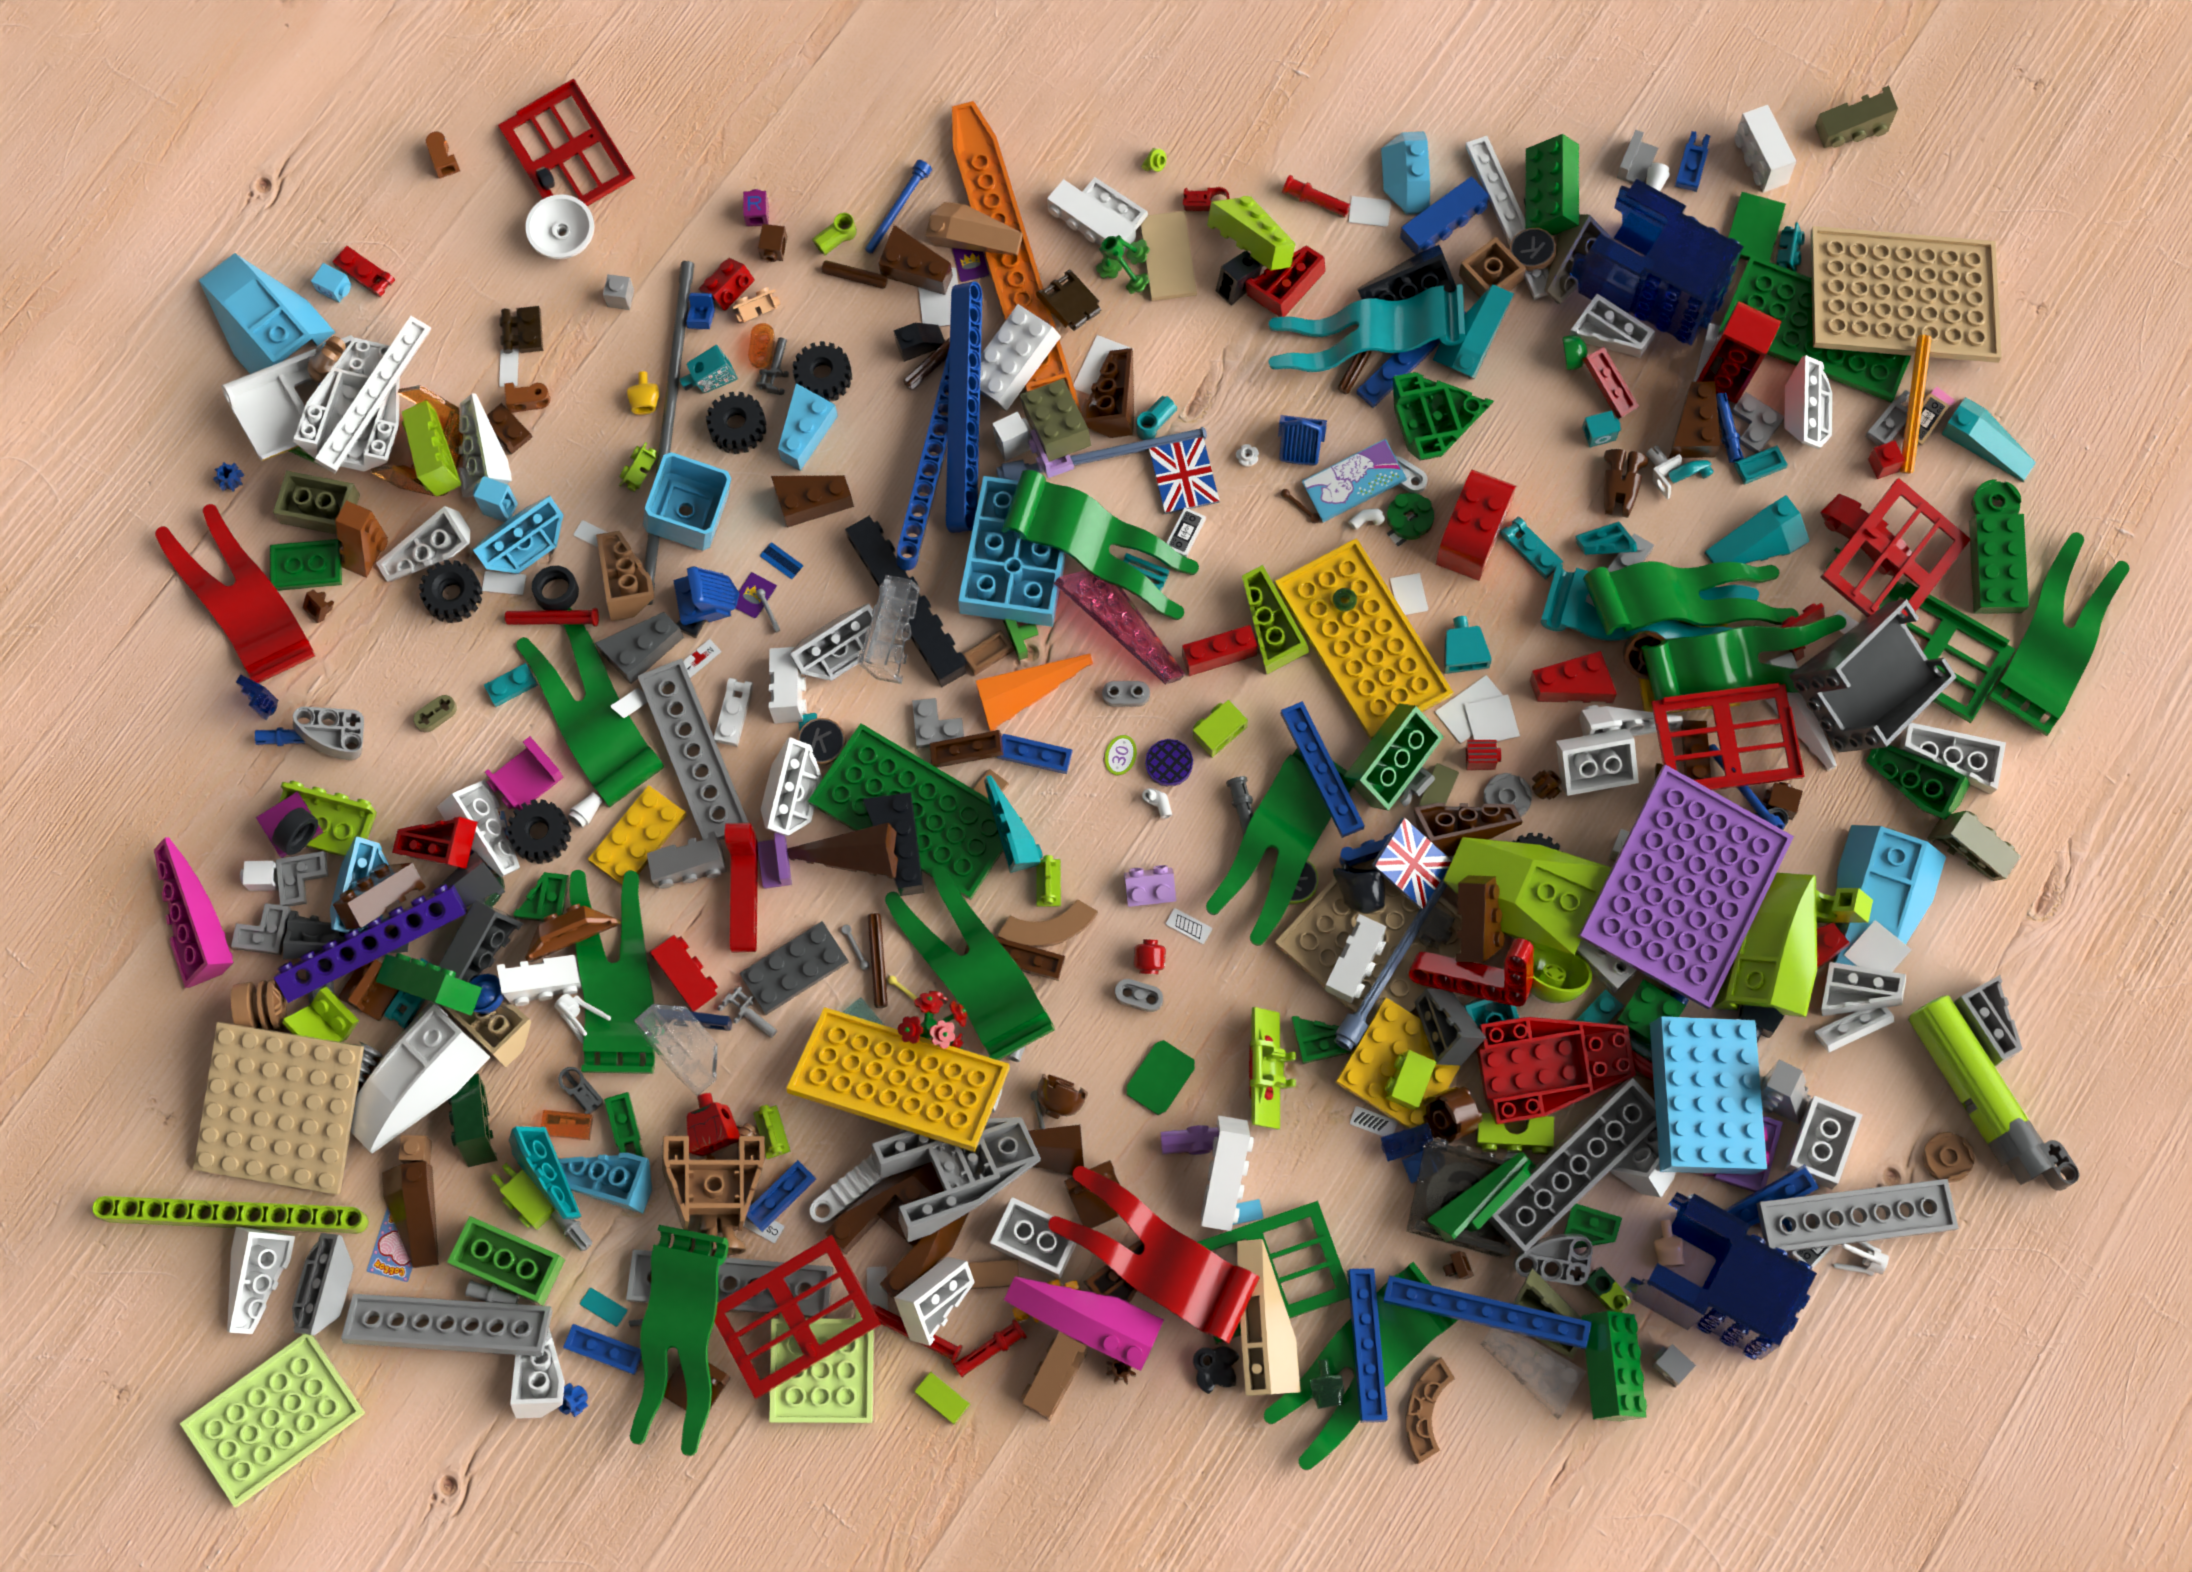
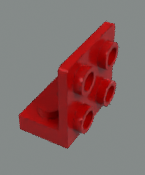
(1810, 614)

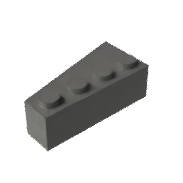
(478, 940)

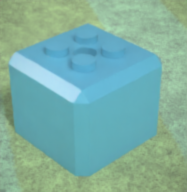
(691, 484)

